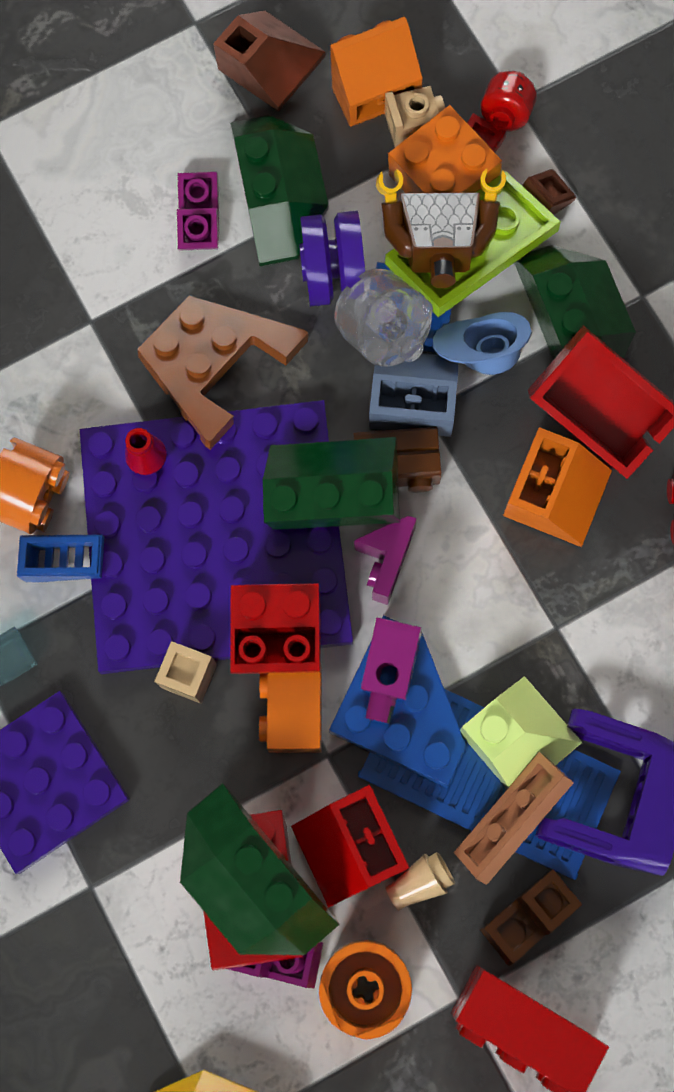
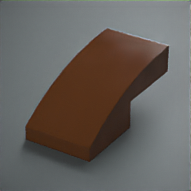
(531, 917)

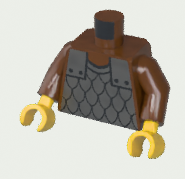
(440, 229)

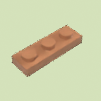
(513, 818)

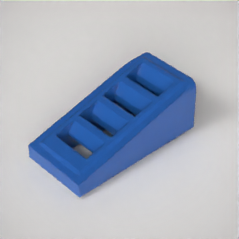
(29, 557)

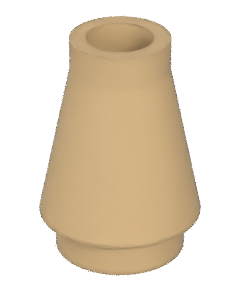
(422, 881)

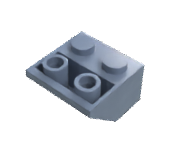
(415, 395)

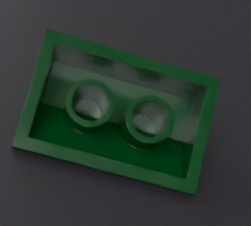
(331, 484)

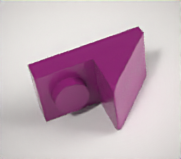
(391, 546)

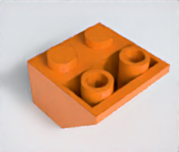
(372, 65)
(558, 488)

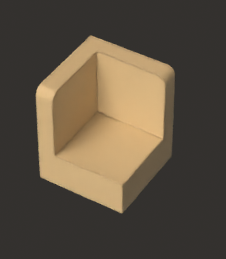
(186, 672)

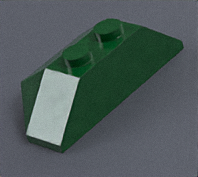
(279, 184)
(572, 292)
(248, 882)

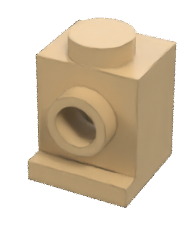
(410, 111)

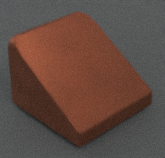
(549, 190)

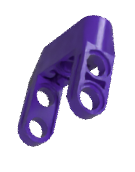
(649, 828)

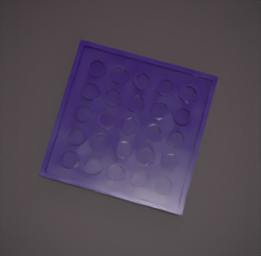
(194, 532)

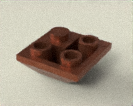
(266, 57)

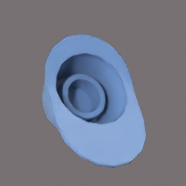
(484, 343)

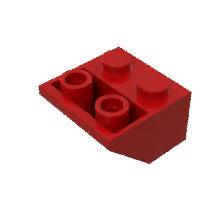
(275, 628)
(349, 846)

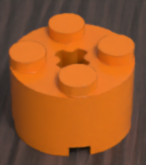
(28, 484)
(353, 1012)

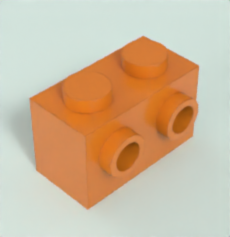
(292, 712)

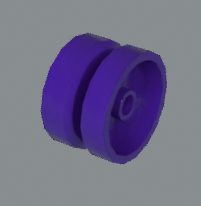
(333, 258)

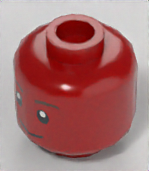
(508, 100)

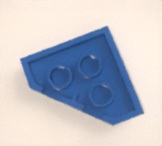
(422, 728)

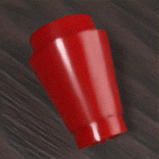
(144, 452)

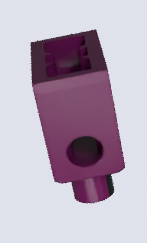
(394, 646)

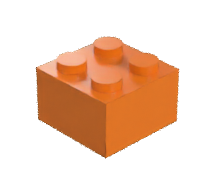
(444, 157)

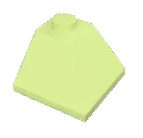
(517, 728)

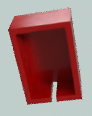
(604, 402)
(527, 1033)

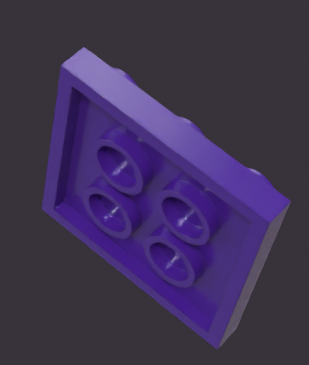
(50, 782)

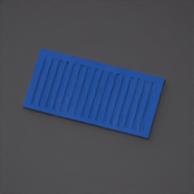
(477, 789)

